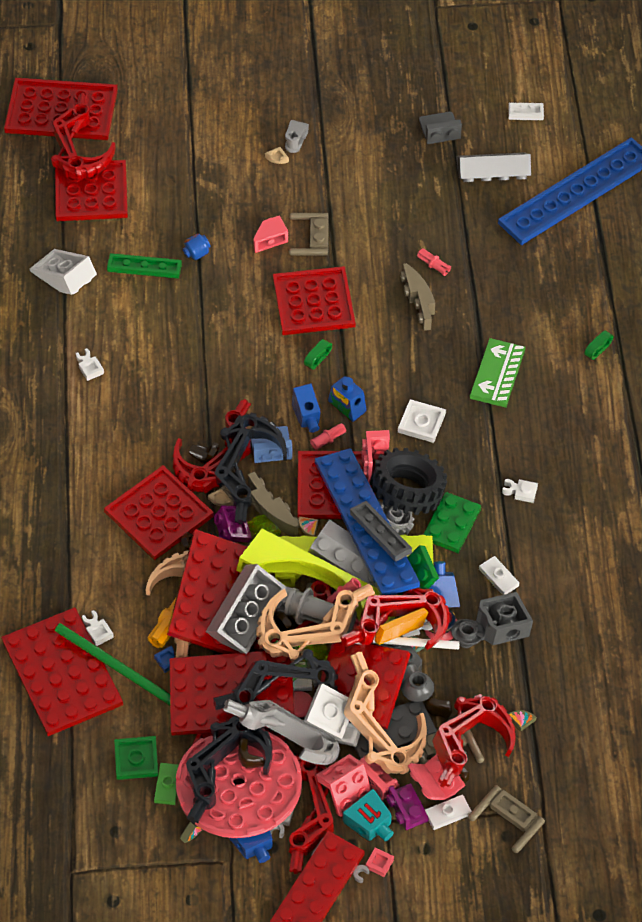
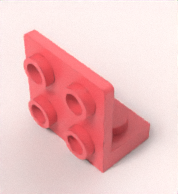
(375, 444)
(428, 777)
(346, 782)

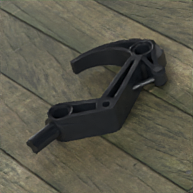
(227, 472)
(253, 679)
(201, 766)

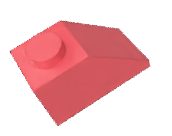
(270, 234)

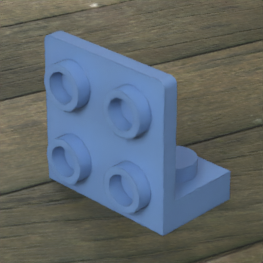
(267, 450)

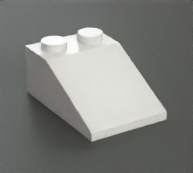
(64, 270)

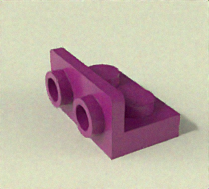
(228, 528)
(407, 806)

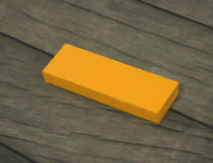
(401, 626)

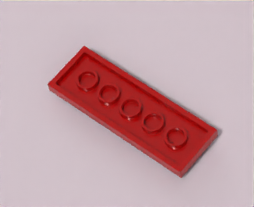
(320, 881)

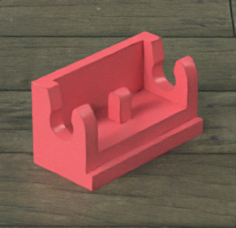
(379, 779)

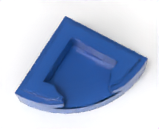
(163, 658)

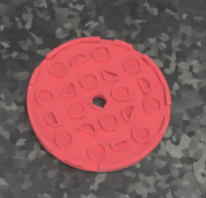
(250, 806)

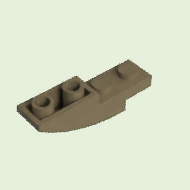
(419, 294)
(272, 508)

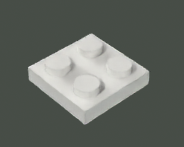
(421, 421)
(328, 711)

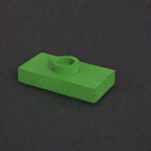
(166, 784)

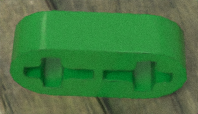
(598, 345)
(318, 354)

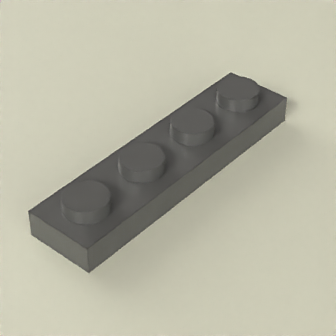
(381, 531)

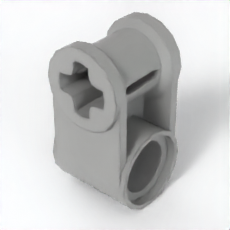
(295, 135)

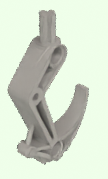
(318, 746)

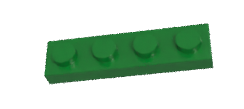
(144, 265)

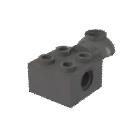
(497, 622)
(414, 675)

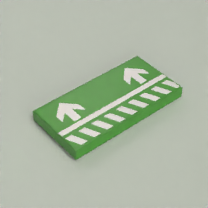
(497, 372)

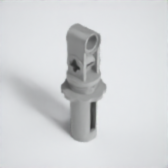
(307, 607)

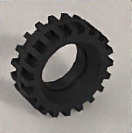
(413, 467)

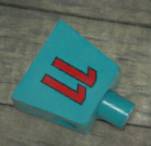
(369, 817)

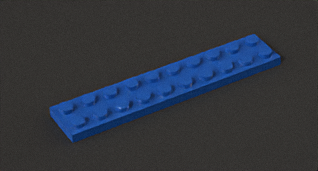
(573, 192)
(348, 489)

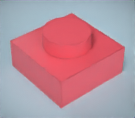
(379, 862)

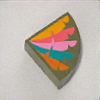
(522, 719)
(190, 832)

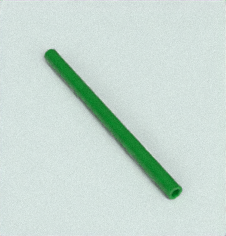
(113, 663)

